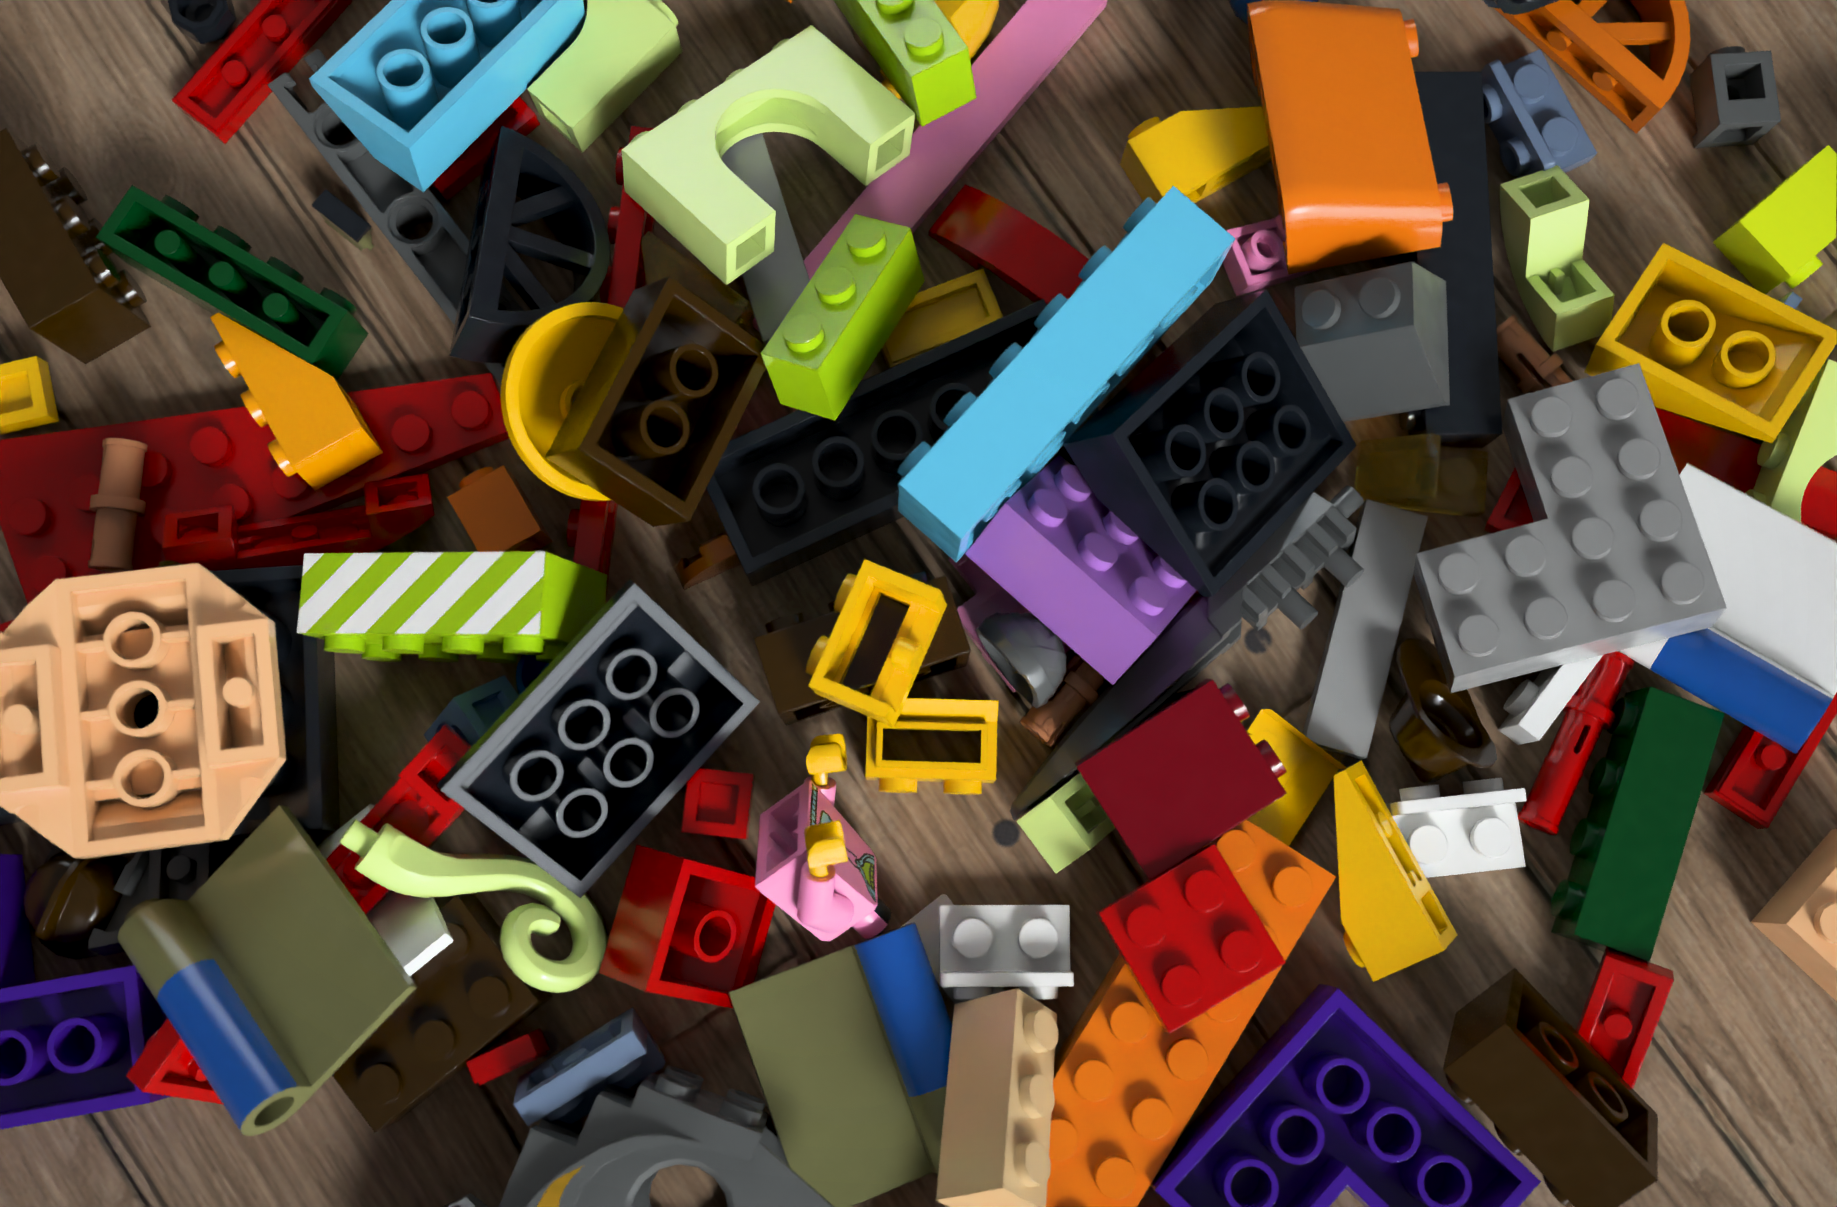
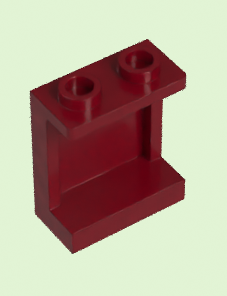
(1183, 777)

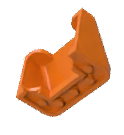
(1345, 132)

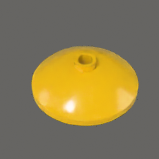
(544, 378)

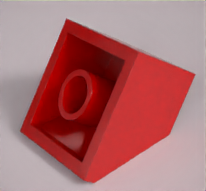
(687, 928)

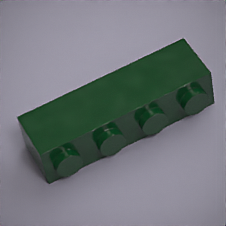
(1636, 822)

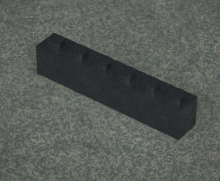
(1457, 144)

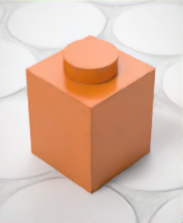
(498, 512)

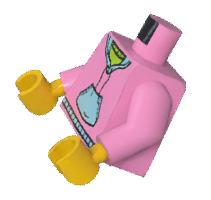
(813, 857)

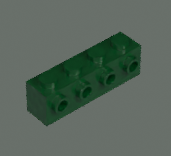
(227, 279)

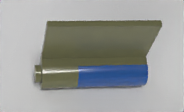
(267, 972)
(853, 1064)

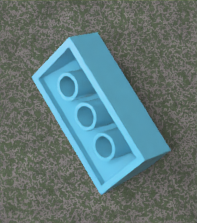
(440, 73)

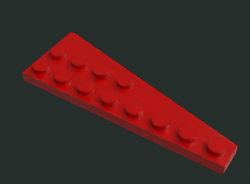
(219, 462)

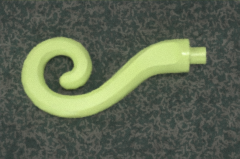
(418, 871)

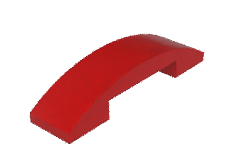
(1009, 245)
(218, 543)
(412, 807)

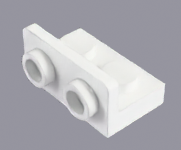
(1464, 830)
(1004, 948)

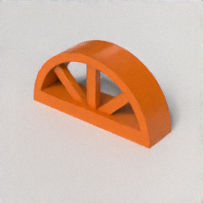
(1600, 62)

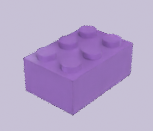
(1080, 569)

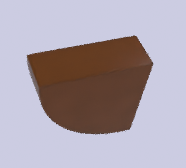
(714, 558)

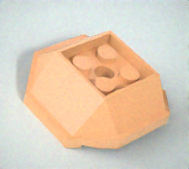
(70, 696)

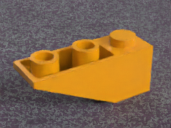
(306, 408)

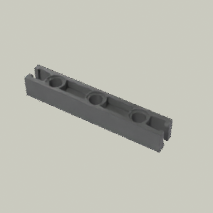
(391, 203)

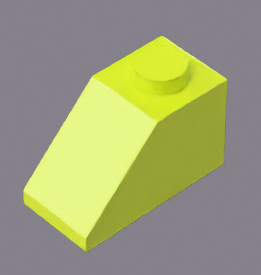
(1787, 227)

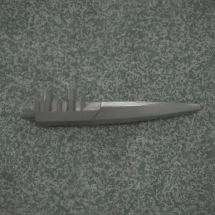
(1209, 626)

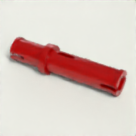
(1575, 740)

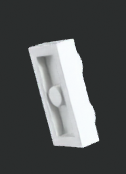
(1538, 703)

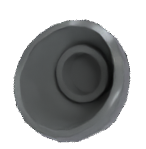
(1025, 654)

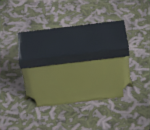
(344, 220)

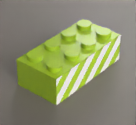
(447, 604)

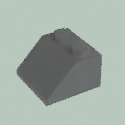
(1377, 340)

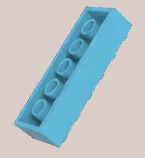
(1063, 371)

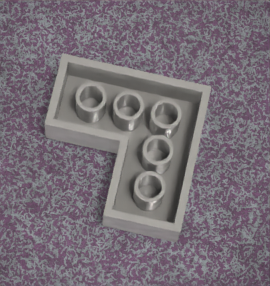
(1607, 551)

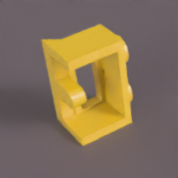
(856, 605)
(936, 715)

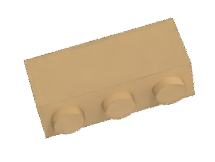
(998, 1103)

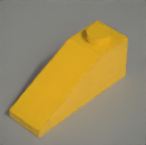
(1195, 151)
(1384, 895)

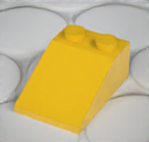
(1714, 346)

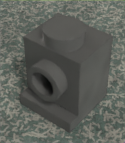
(1734, 98)

